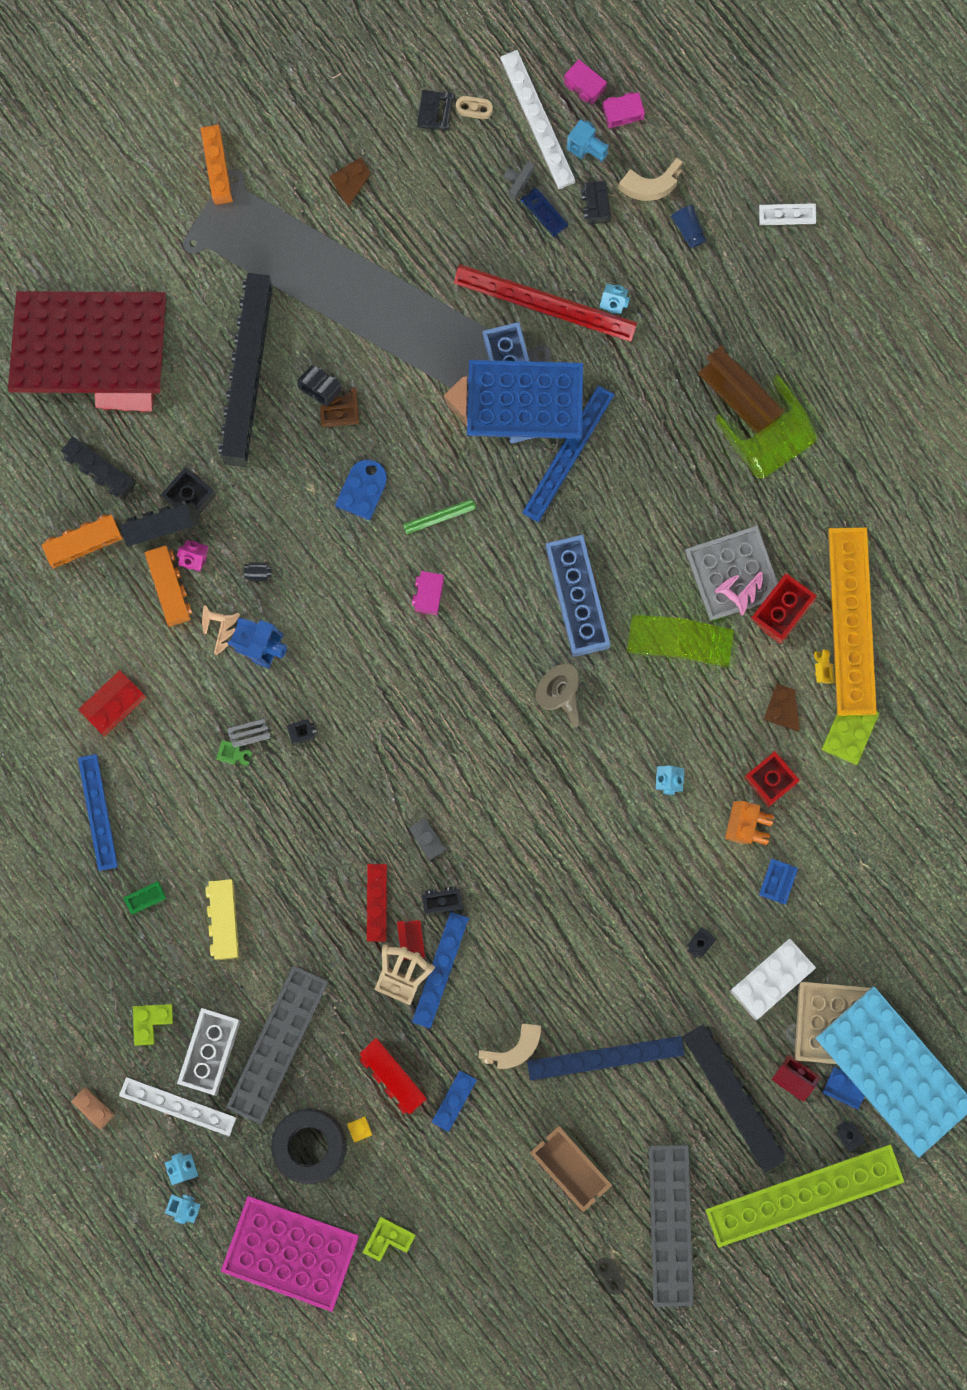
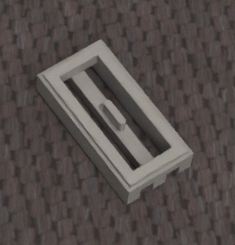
(263, 728)

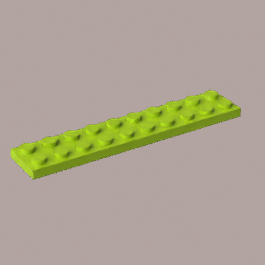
(804, 1196)

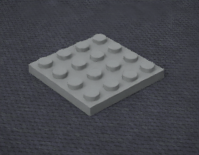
(724, 558)

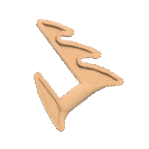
(226, 622)

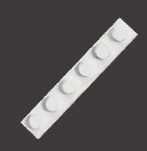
(177, 1106)

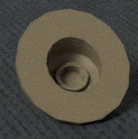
(559, 690)

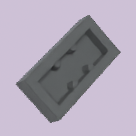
(518, 179)
(427, 839)

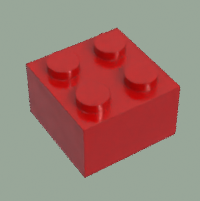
(771, 779)

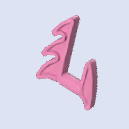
(742, 599)

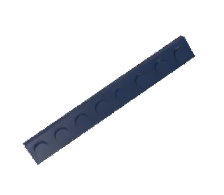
(605, 1058)

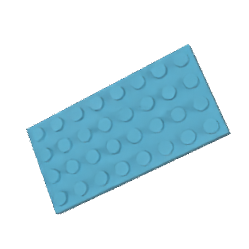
(895, 1071)

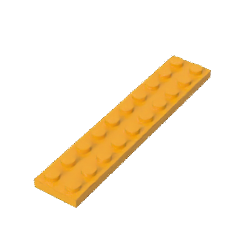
(852, 621)

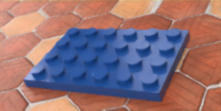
(525, 399)

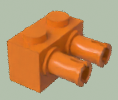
(743, 823)

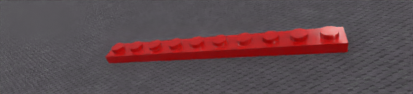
(545, 302)

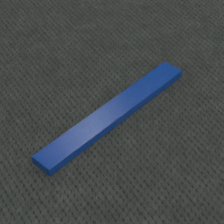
(567, 455)

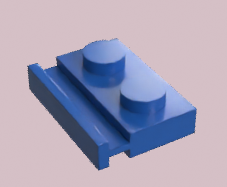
(778, 881)
(843, 1089)

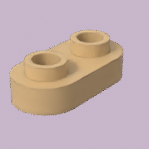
(475, 105)

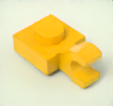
(824, 669)

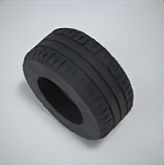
(282, 1140)

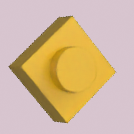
(359, 1129)

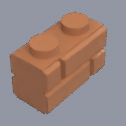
(93, 1108)

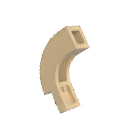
(651, 189)
(520, 1053)

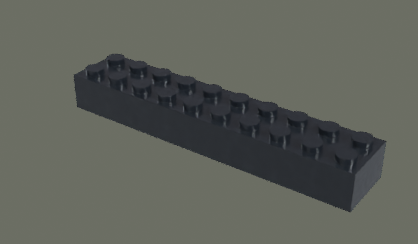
(246, 369)

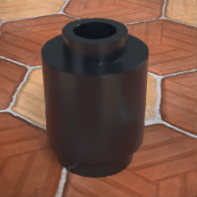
(257, 571)

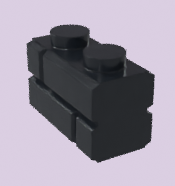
(596, 201)

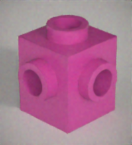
(192, 555)

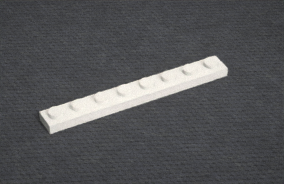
(537, 119)

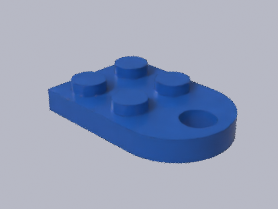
(362, 490)

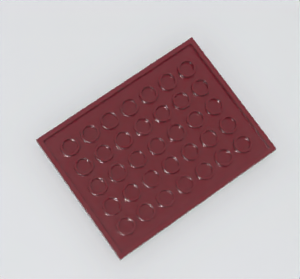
(87, 342)

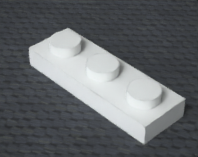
(787, 214)

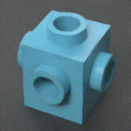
(614, 298)
(669, 779)
(181, 1168)
(182, 1208)

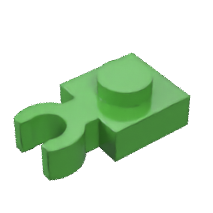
(229, 754)

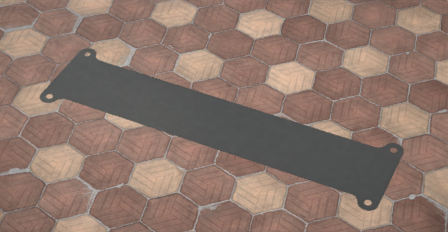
(342, 285)

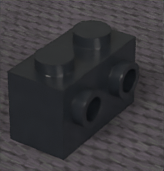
(442, 902)

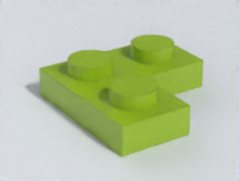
(146, 1017)
(385, 1234)

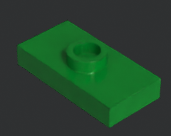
(144, 898)

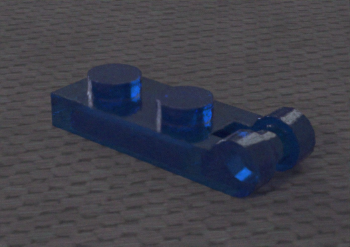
(544, 212)

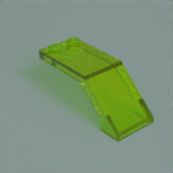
(680, 639)

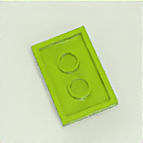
(849, 736)

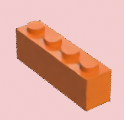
(216, 164)
(81, 541)
(167, 585)

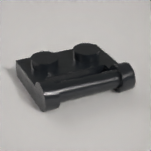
(429, 110)

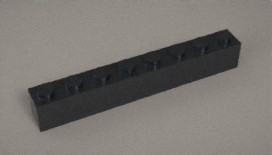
(734, 1098)

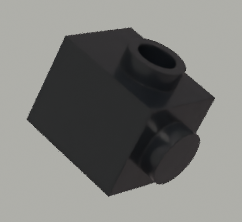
(849, 1136)

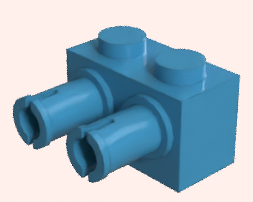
(584, 141)

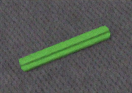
(439, 516)

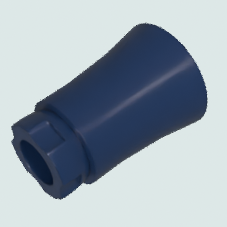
(689, 226)

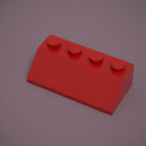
(393, 1076)

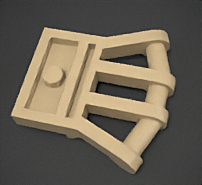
(396, 984)

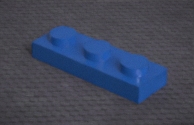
(454, 1101)

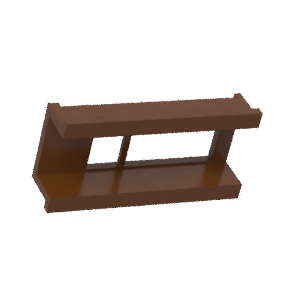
(740, 391)

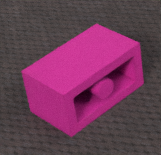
(585, 82)
(623, 109)
(428, 593)

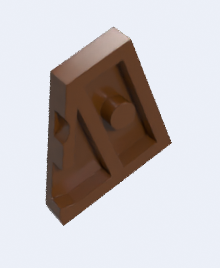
(350, 180)
(783, 708)

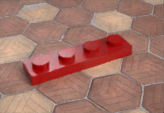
(376, 902)

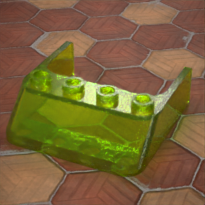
(776, 442)

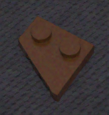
(341, 411)

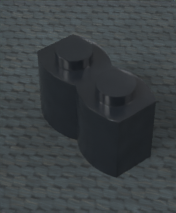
(319, 385)

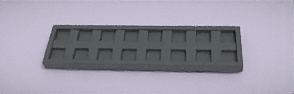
(277, 1045)
(670, 1226)

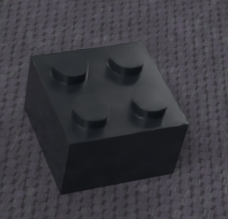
(189, 488)

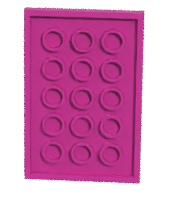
(290, 1253)

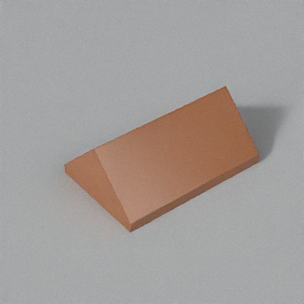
(458, 399)

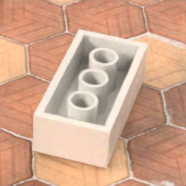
(772, 979)
(209, 1052)

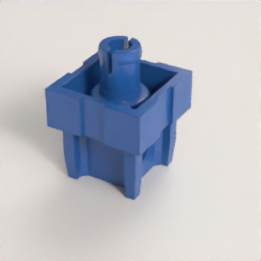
(258, 641)

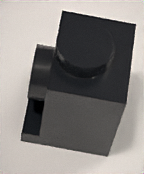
(295, 728)
(704, 936)

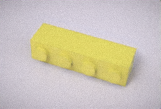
(223, 918)

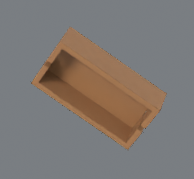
(570, 1169)

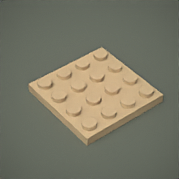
(816, 1010)

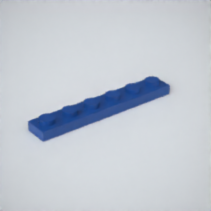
(97, 812)
(443, 964)

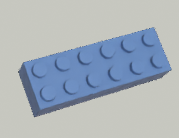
(506, 344)
(577, 596)

